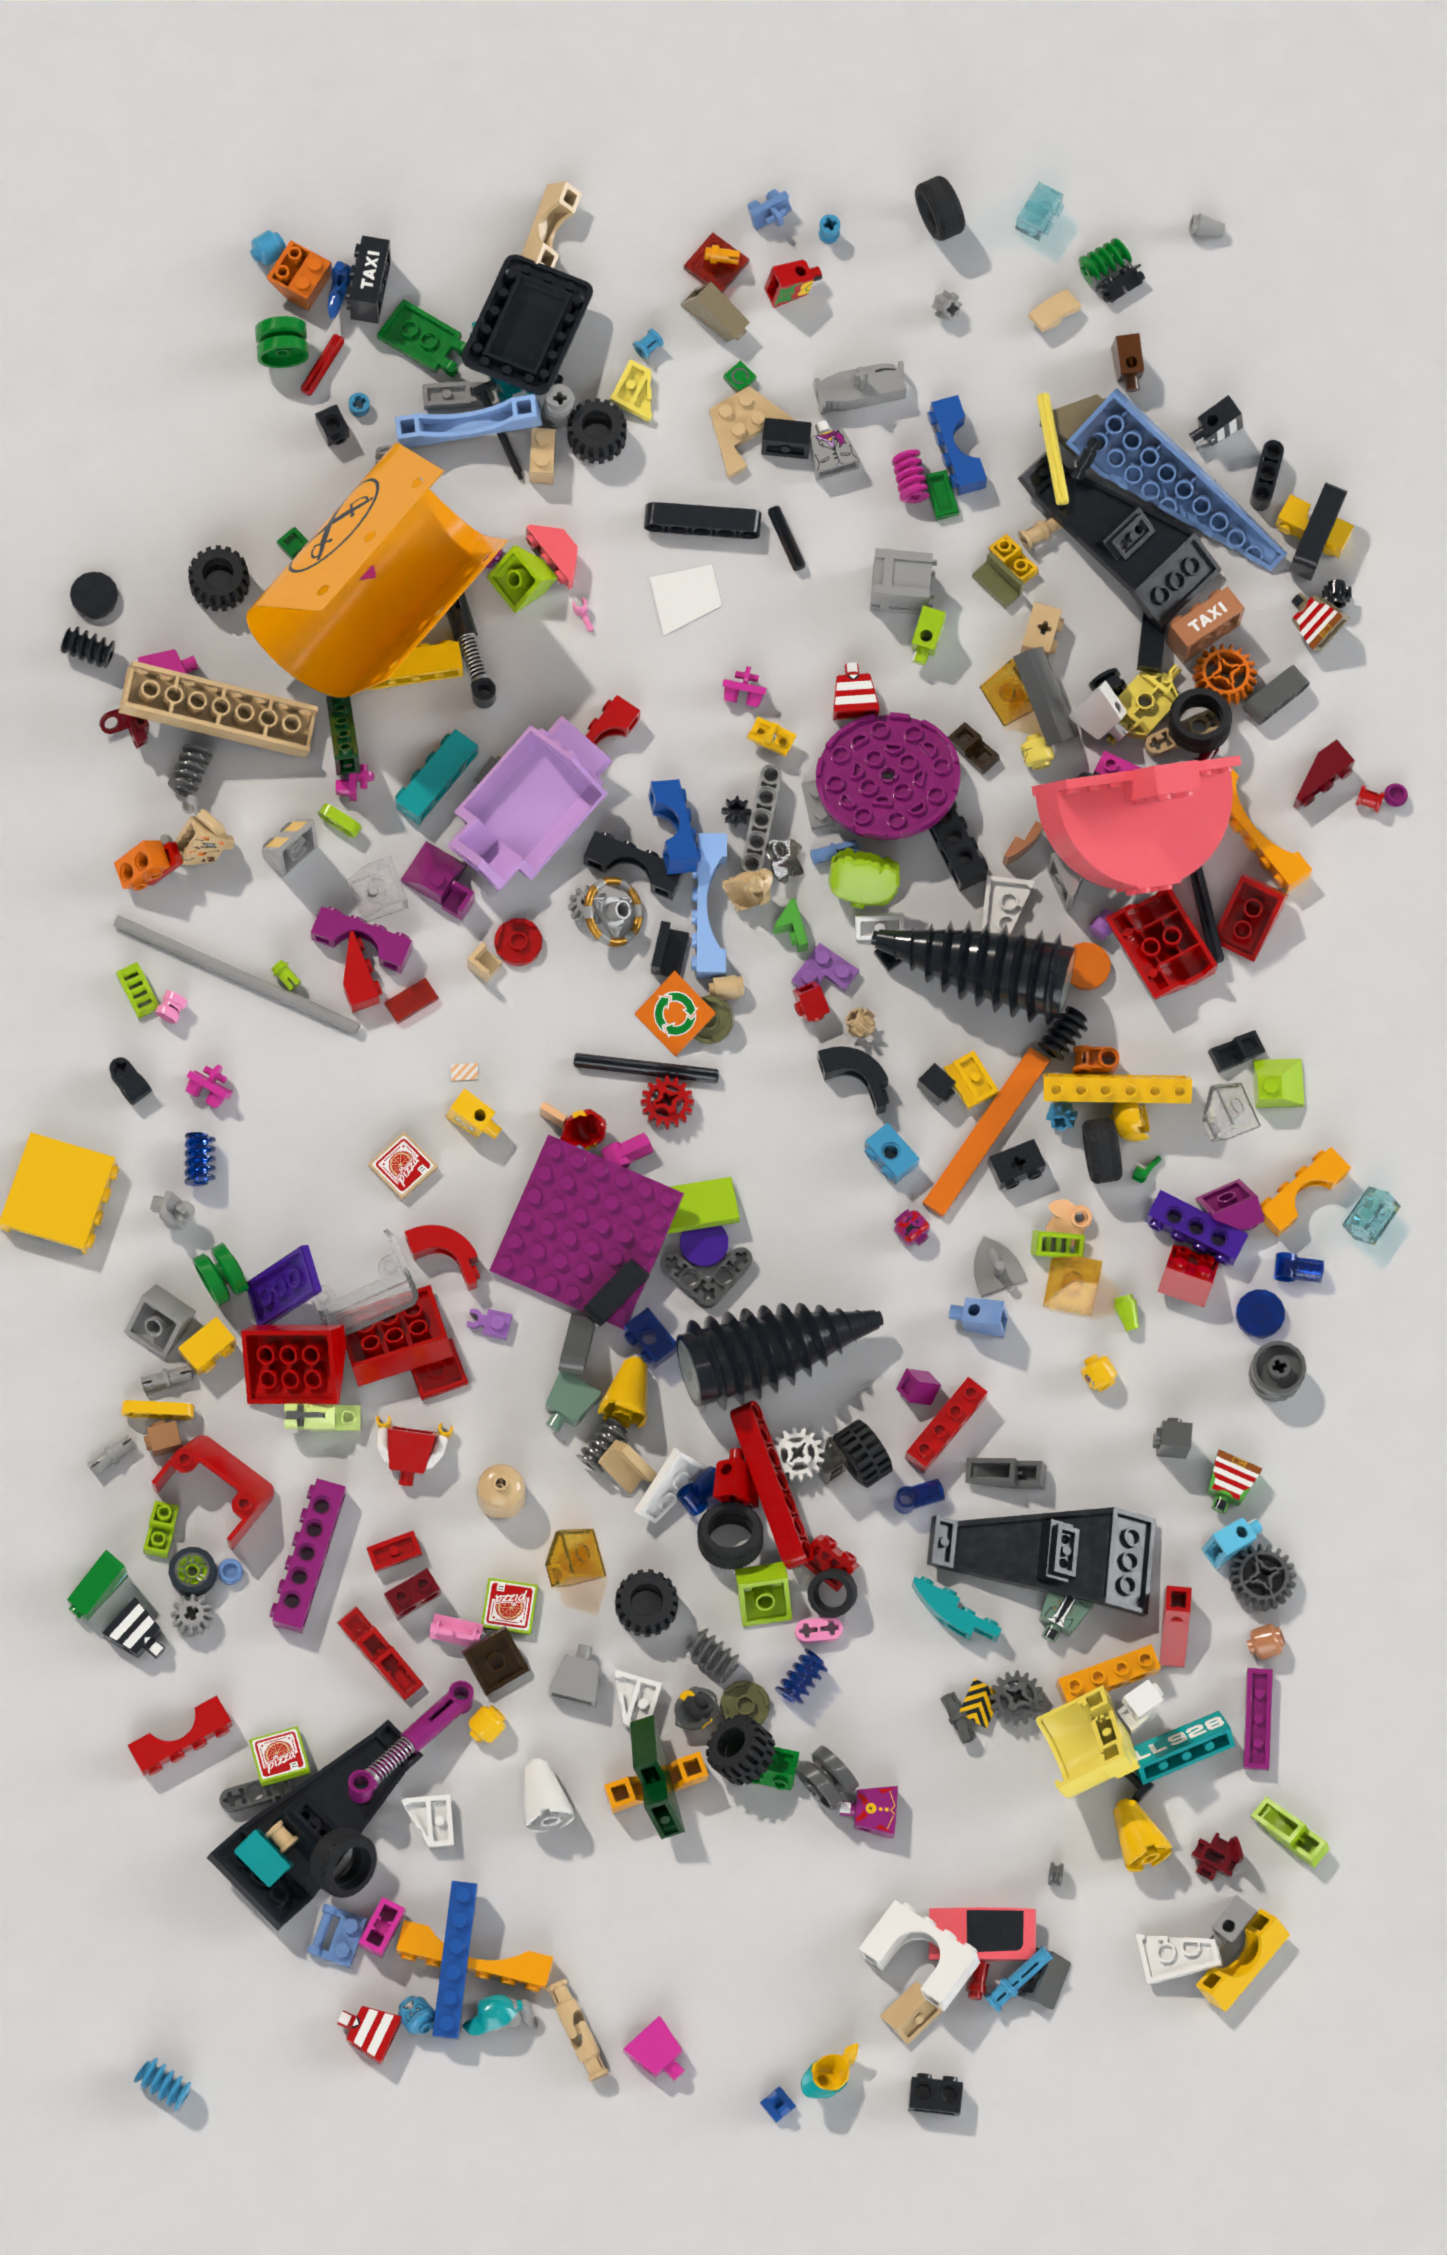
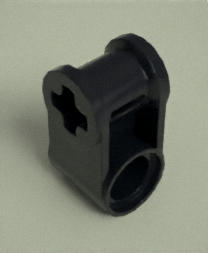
(131, 1083)

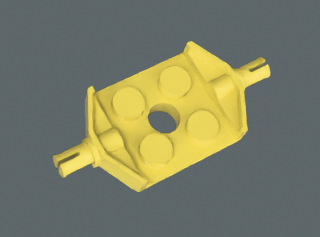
(1159, 689)

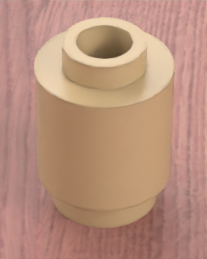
(727, 987)

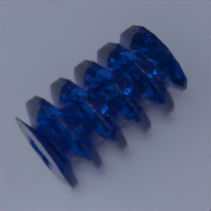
(198, 1159)
(801, 1677)

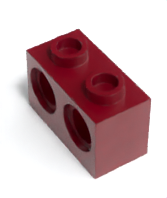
(412, 1594)

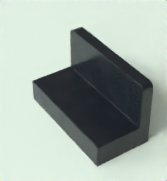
(786, 438)
(669, 950)

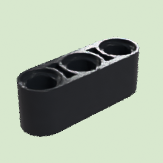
(1266, 465)
(616, 1292)

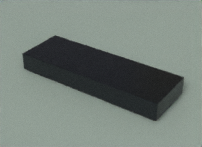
(1150, 646)

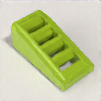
(128, 972)
(1036, 1244)

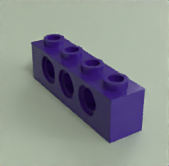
(1189, 1216)

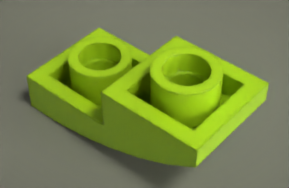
(161, 1529)

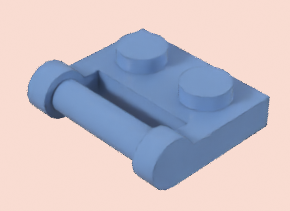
(345, 1938)

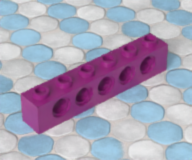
(295, 1618)

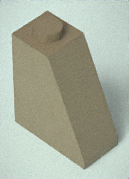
(716, 312)
(1072, 416)

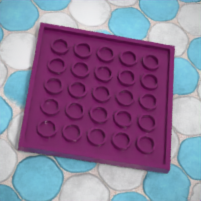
(583, 1225)

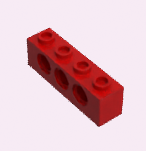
(946, 1425)

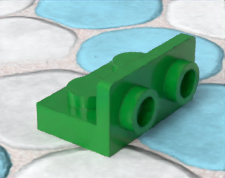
(781, 1771)

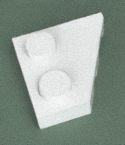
(636, 1696)
(432, 1819)

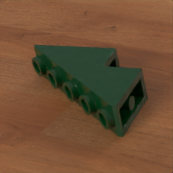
(343, 735)
(654, 1775)

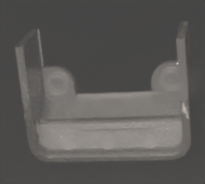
(373, 1302)

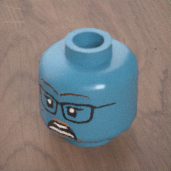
(416, 2015)

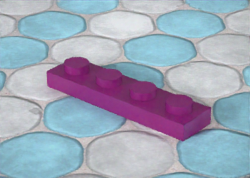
(1257, 1719)

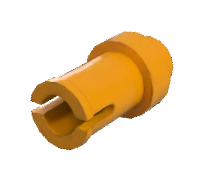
(721, 255)

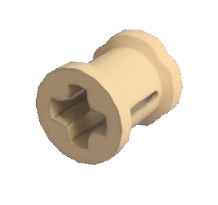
(281, 1837)

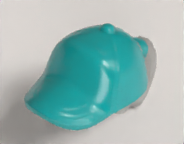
(498, 2013)

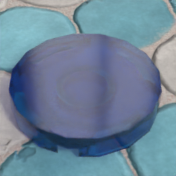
(1260, 1313)

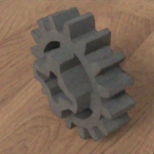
(1024, 1703)

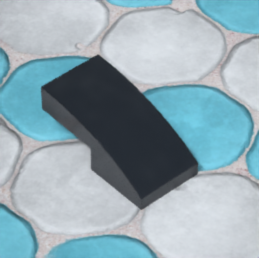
(1236, 1051)

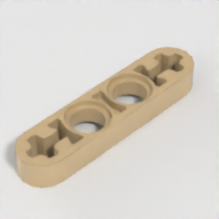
(1158, 736)

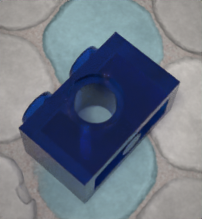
(648, 1324)

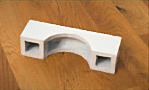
(1140, 1706)

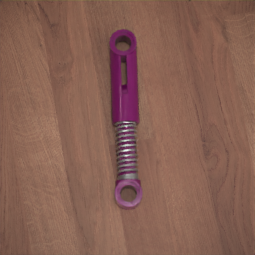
(412, 1740)

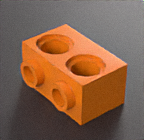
(142, 865)

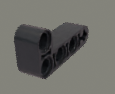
(1317, 531)

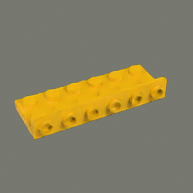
(1117, 1088)

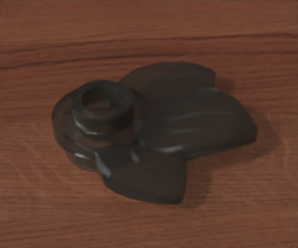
(785, 861)

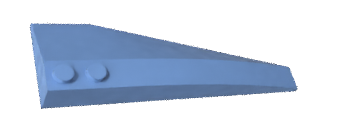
(1158, 471)

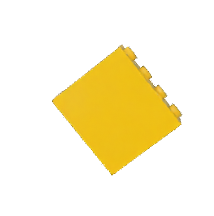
(59, 1192)

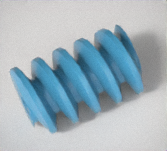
(163, 2083)

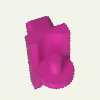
(732, 688)
(349, 787)
(199, 1081)

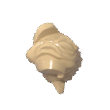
(749, 889)

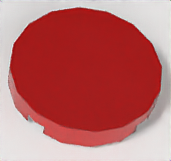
(518, 942)

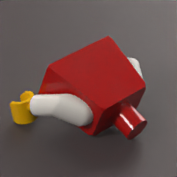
(410, 1449)

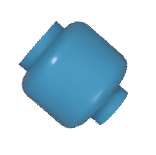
(267, 247)

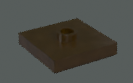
(495, 1660)

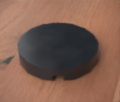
(94, 595)

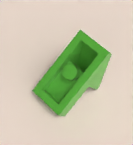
(791, 921)

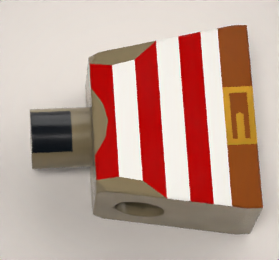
(1317, 620)

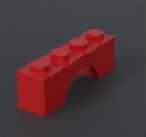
(616, 720)
(153, 1753)

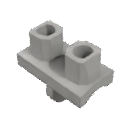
(172, 1209)

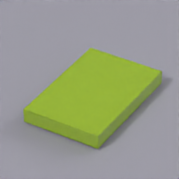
(705, 1205)

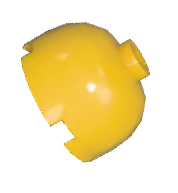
(1131, 1121)

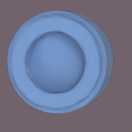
(230, 1571)

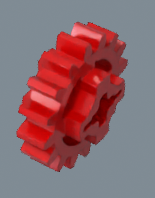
(676, 1099)

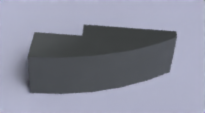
(1006, 1473)

